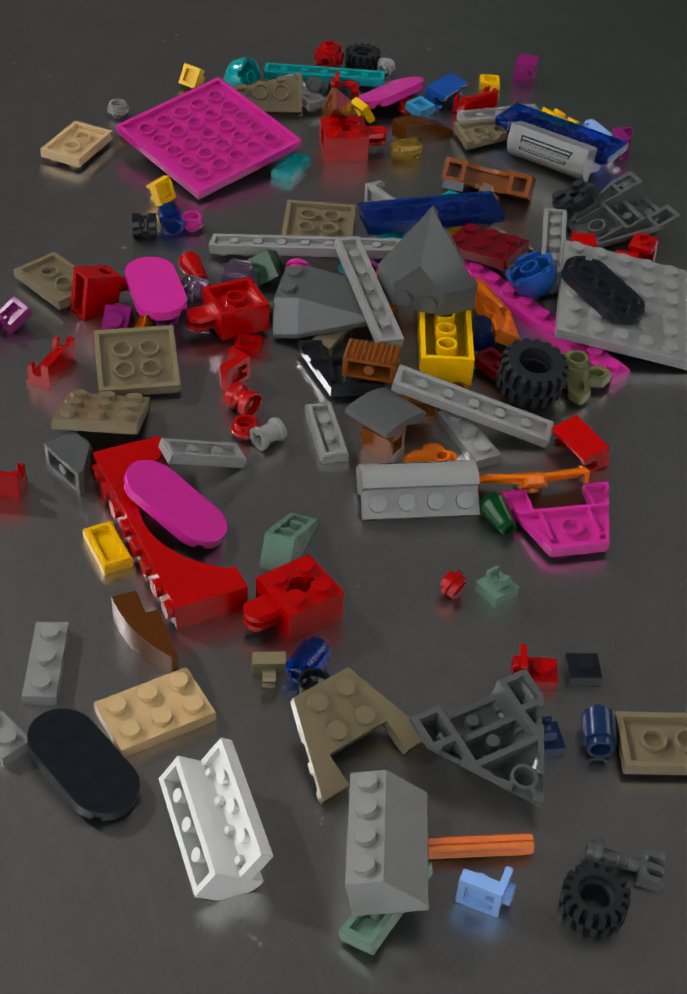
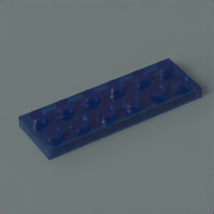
(608, 146)
(453, 211)

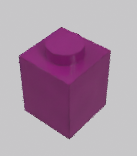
(526, 69)

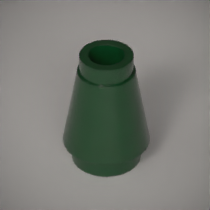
(497, 512)

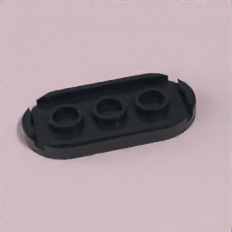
(603, 290)
(83, 764)

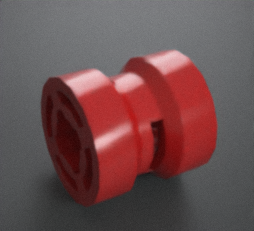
(239, 397)

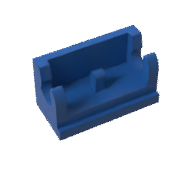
(444, 88)

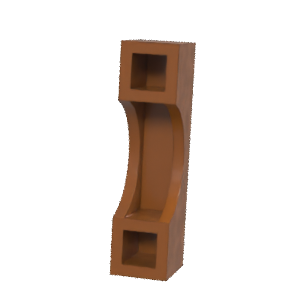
(503, 182)
(389, 448)

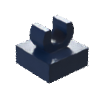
(553, 740)

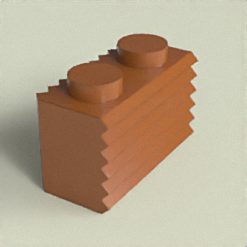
(371, 361)

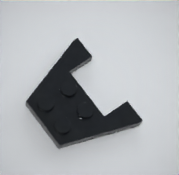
(329, 371)

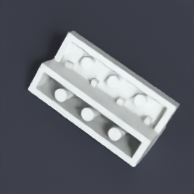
(216, 823)

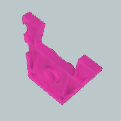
(566, 528)

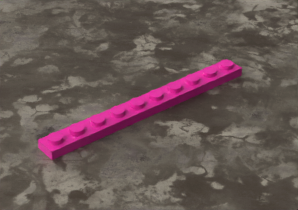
(542, 320)

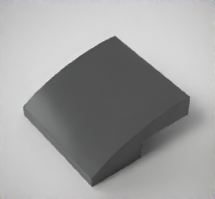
(385, 412)

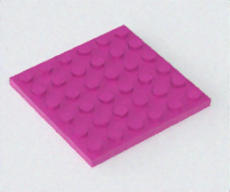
(208, 137)

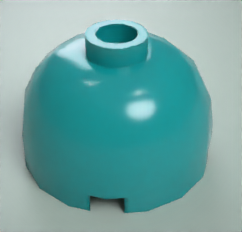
(242, 72)

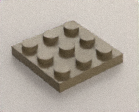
(318, 219)
(137, 360)
(101, 412)

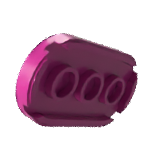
(392, 91)
(155, 288)
(174, 504)

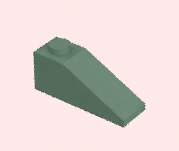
(286, 540)

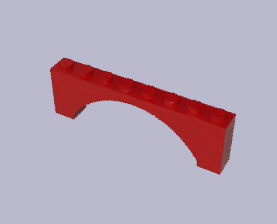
(187, 588)

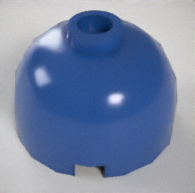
(533, 274)

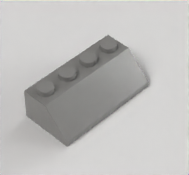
(386, 845)

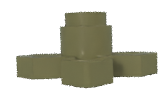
(583, 376)

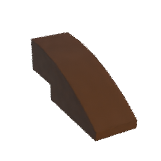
(422, 127)
(144, 632)

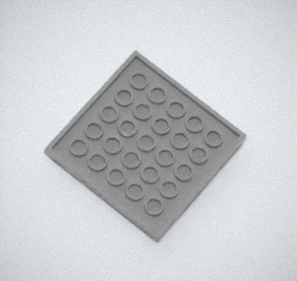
(663, 328)

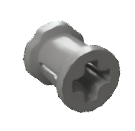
(268, 433)

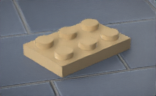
(76, 144)
(154, 712)

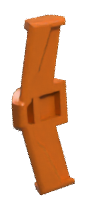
(491, 306)
(534, 480)

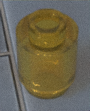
(406, 149)

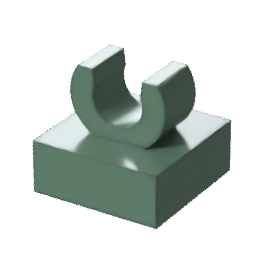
(496, 587)

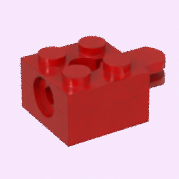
(348, 138)
(230, 309)
(294, 600)

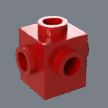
(329, 54)

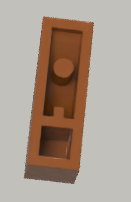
(337, 104)

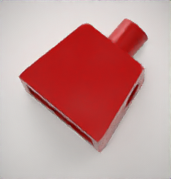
(95, 288)

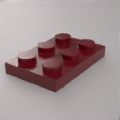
(489, 246)

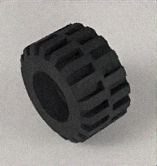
(532, 373)

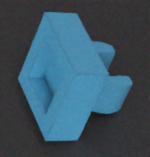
(420, 107)

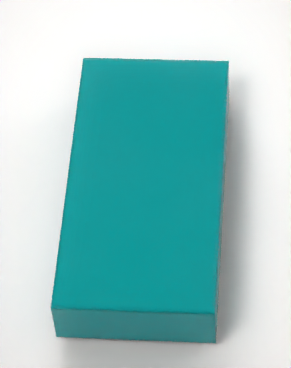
(291, 167)

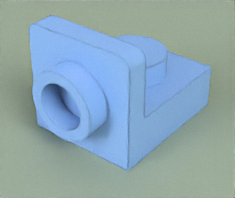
(484, 893)

